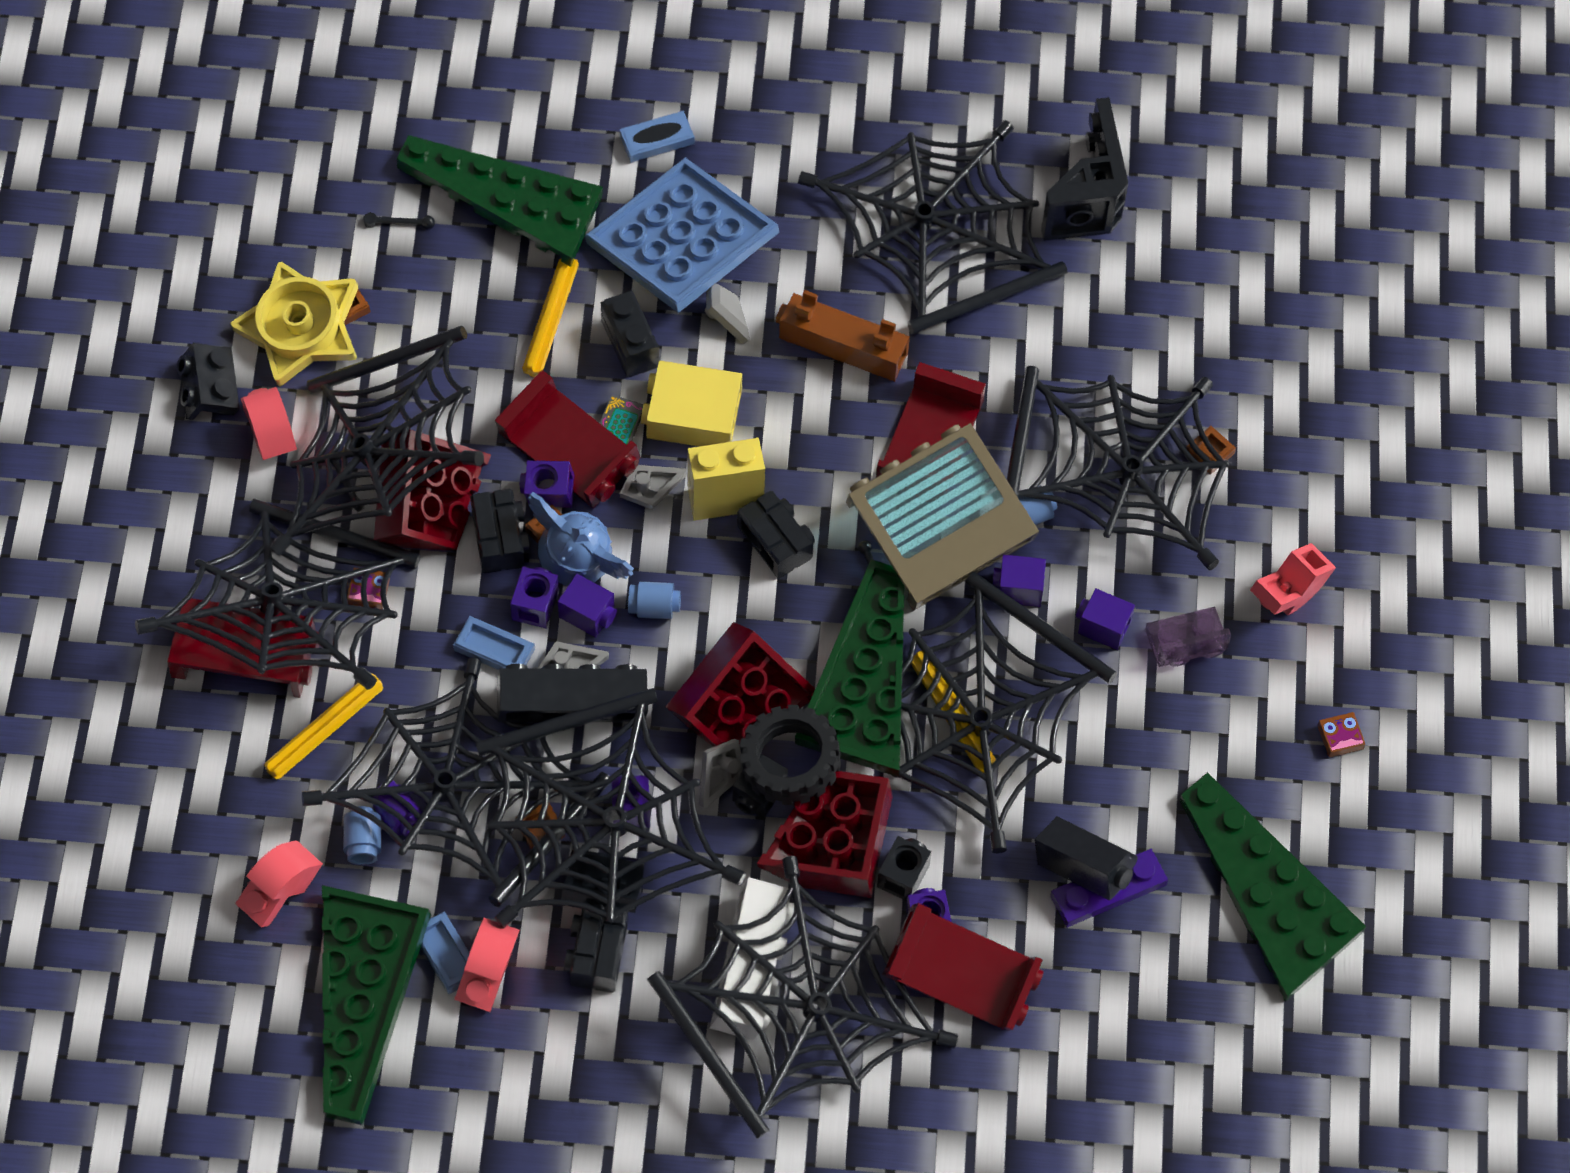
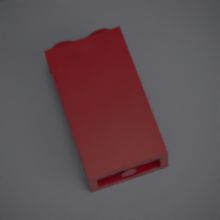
(935, 405)
(556, 429)
(194, 654)
(963, 969)

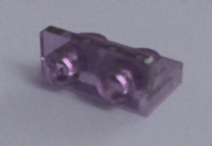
(1187, 637)

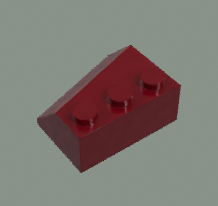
(434, 510)
(735, 686)
(835, 836)

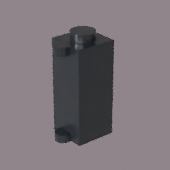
(1084, 858)

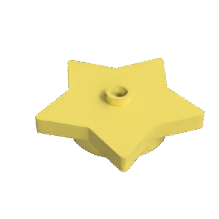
(300, 322)

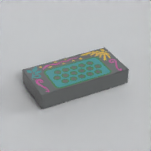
(622, 417)

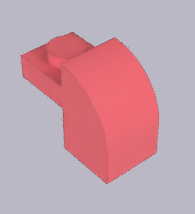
(268, 422)
(1295, 581)
(274, 878)
(486, 964)

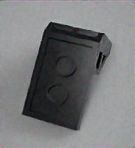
(1094, 190)

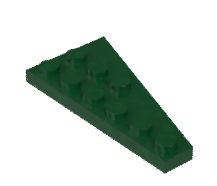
(513, 196)
(864, 675)
(1278, 898)
(364, 980)

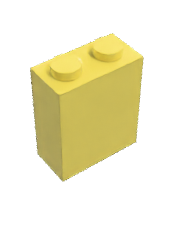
(692, 404)
(724, 477)

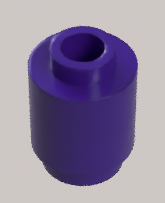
(392, 821)

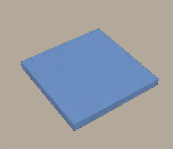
(682, 234)

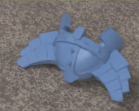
(575, 545)

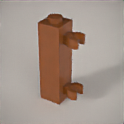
(843, 335)

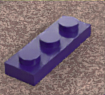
(1080, 904)

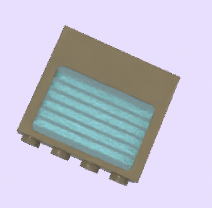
(942, 514)

